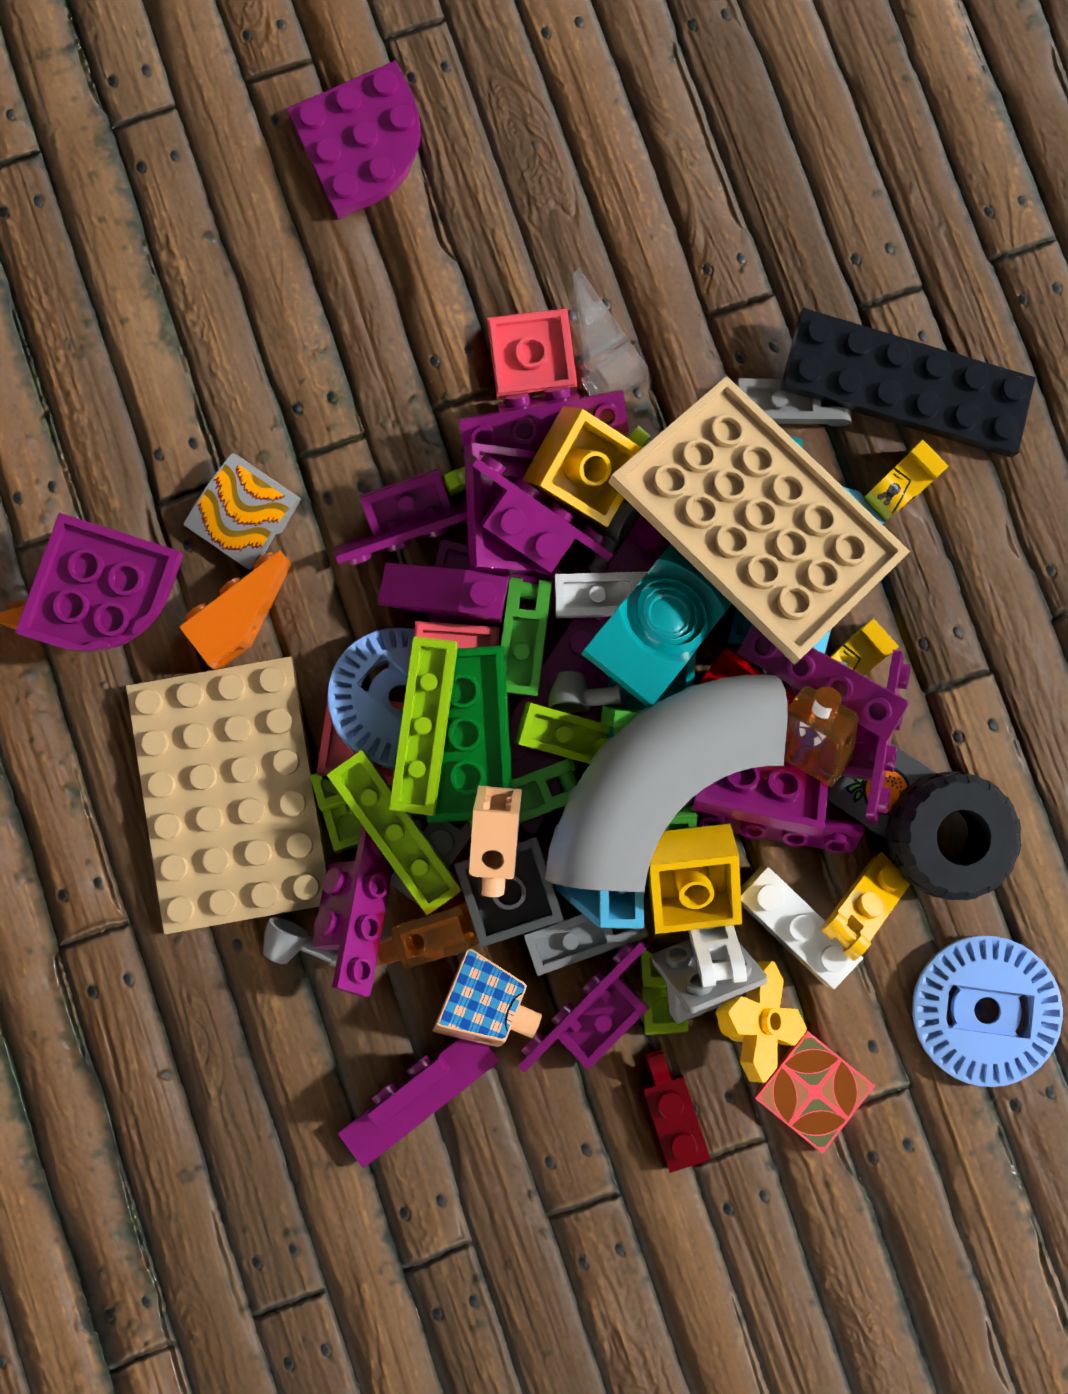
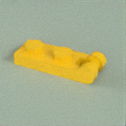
(866, 906)

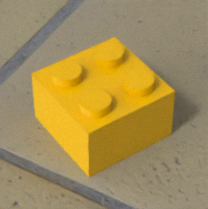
(578, 464)
(695, 879)

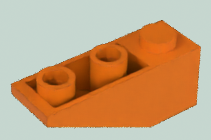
(234, 618)

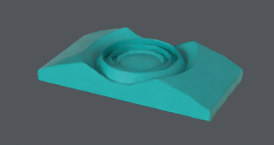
(657, 627)

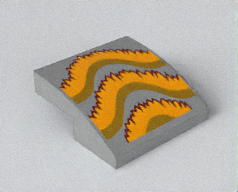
(241, 511)

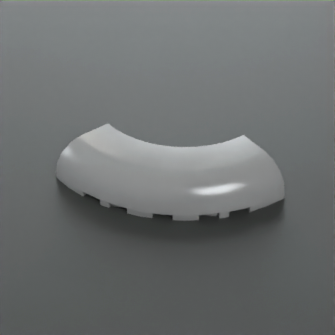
(655, 769)

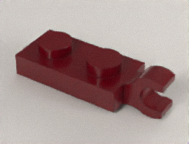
(674, 1116)

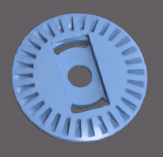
(367, 717)
(987, 1051)

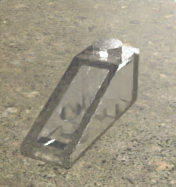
(605, 351)

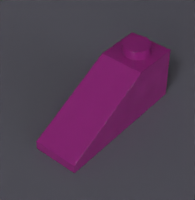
(445, 592)

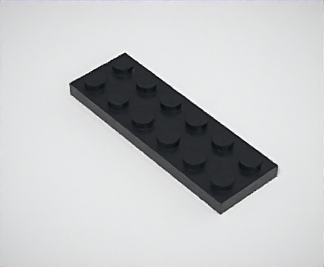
(908, 383)

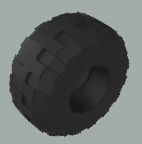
(991, 843)

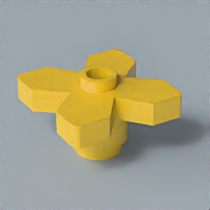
(761, 1024)

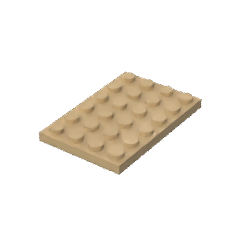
(759, 518)
(228, 794)

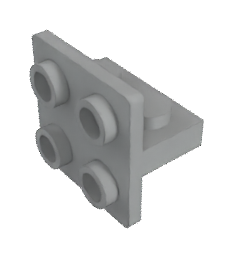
(684, 988)

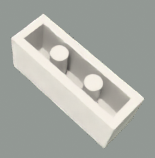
(795, 926)

